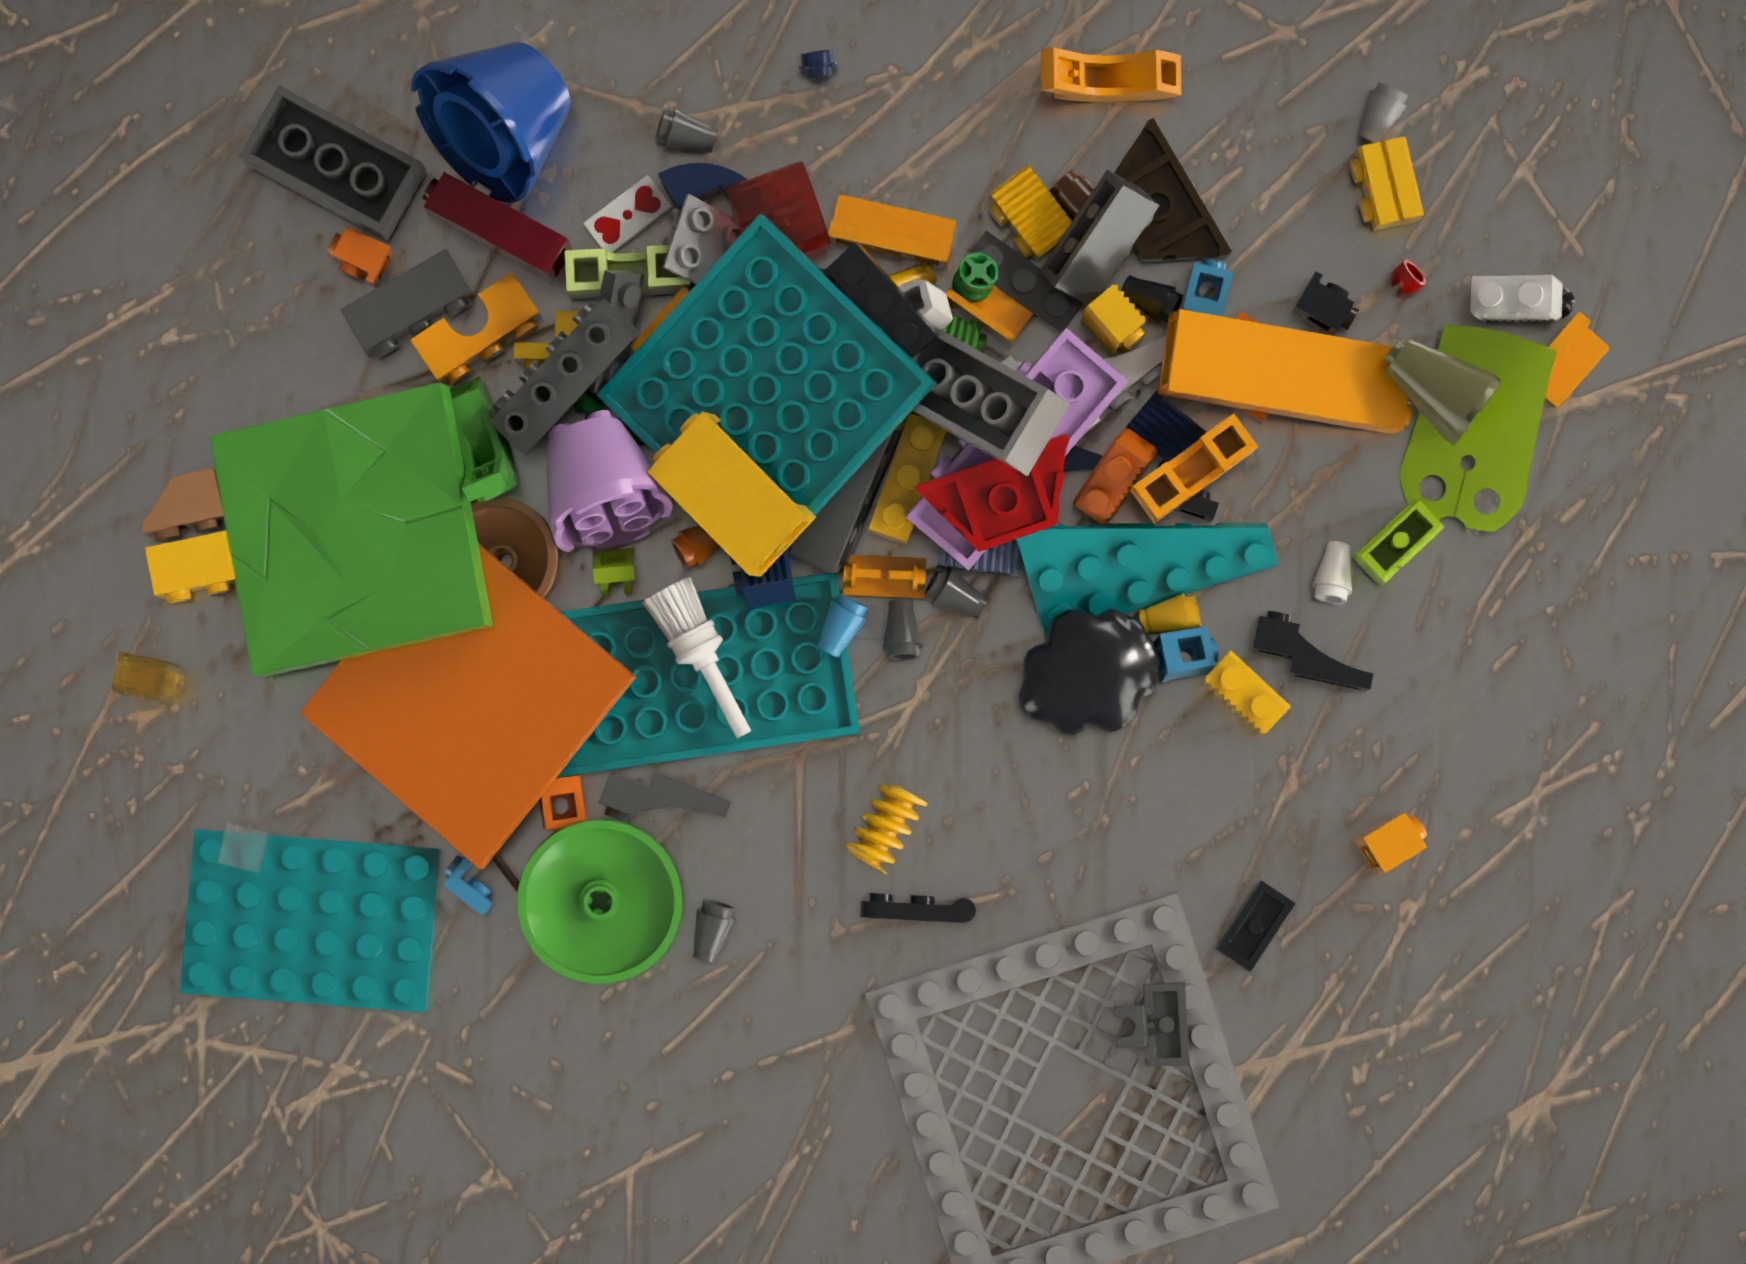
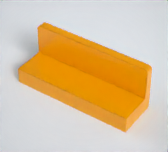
(892, 231)

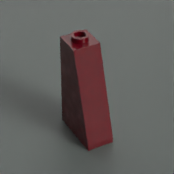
(497, 227)

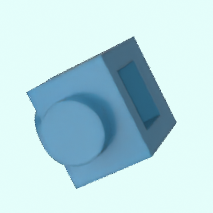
(1212, 274)
(1192, 641)

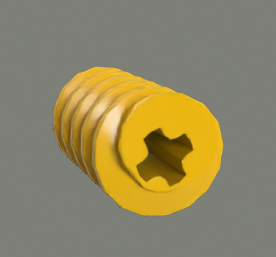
(884, 826)

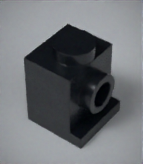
(1326, 306)

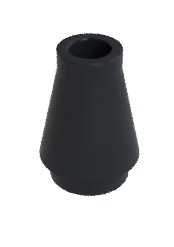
(1152, 298)

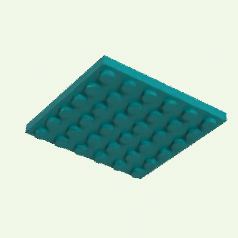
(779, 362)

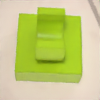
(614, 567)

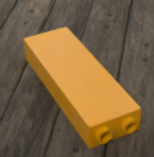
(1281, 372)

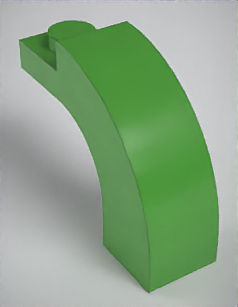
(484, 449)

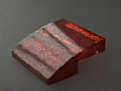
(786, 201)

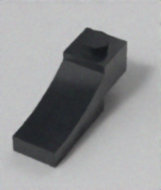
(1281, 638)

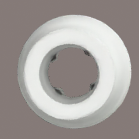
(1333, 577)

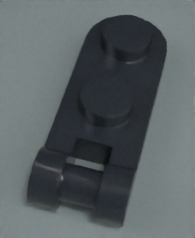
(920, 909)

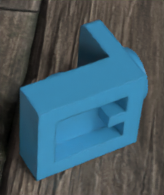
(471, 892)

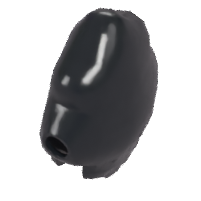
(1089, 672)

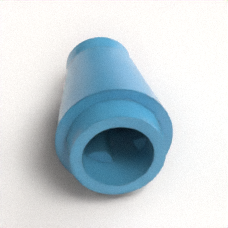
(841, 624)

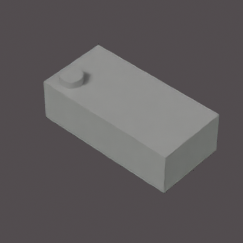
(988, 403)

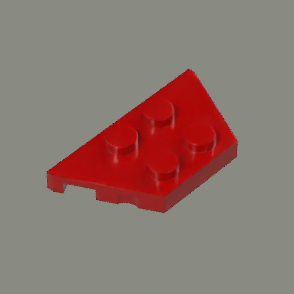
(997, 503)

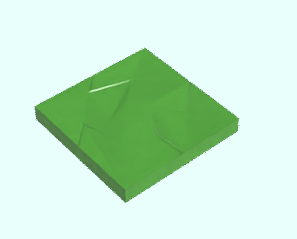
(351, 530)

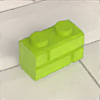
(1398, 542)

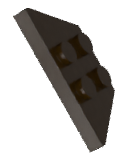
(1181, 223)

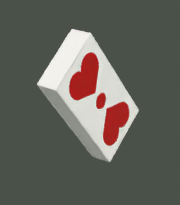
(628, 215)

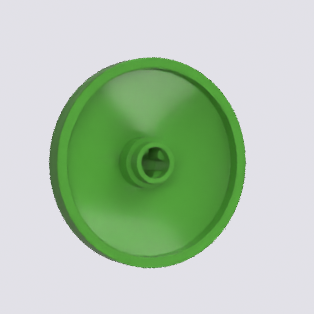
(599, 901)

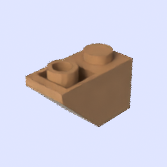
(186, 503)

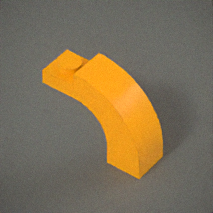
(1112, 77)

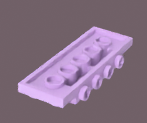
(1071, 373)

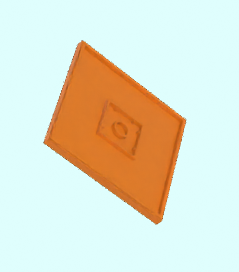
(474, 719)

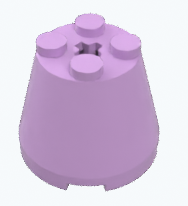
(600, 485)

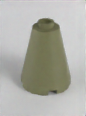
(1440, 386)

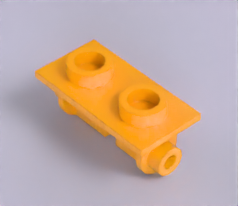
(885, 576)

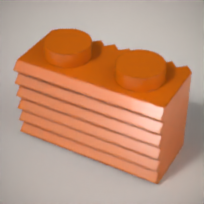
(1115, 476)

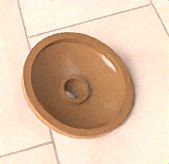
(518, 530)

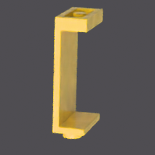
(729, 494)

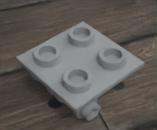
(698, 238)

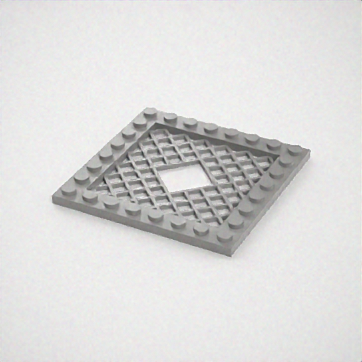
(1153, 923)

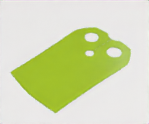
(1499, 436)

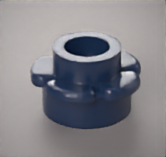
(818, 63)

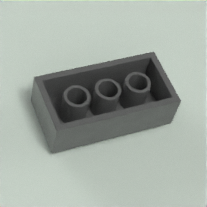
(333, 163)

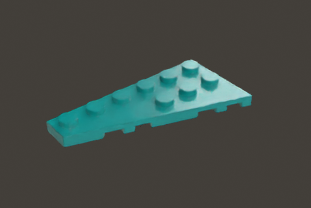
(1136, 563)

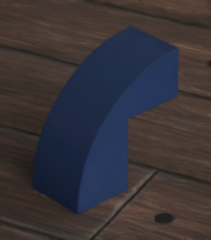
(698, 180)

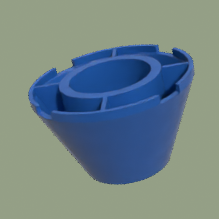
(493, 115)

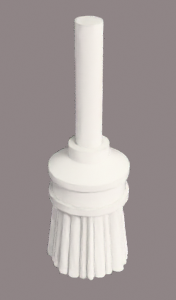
(694, 642)

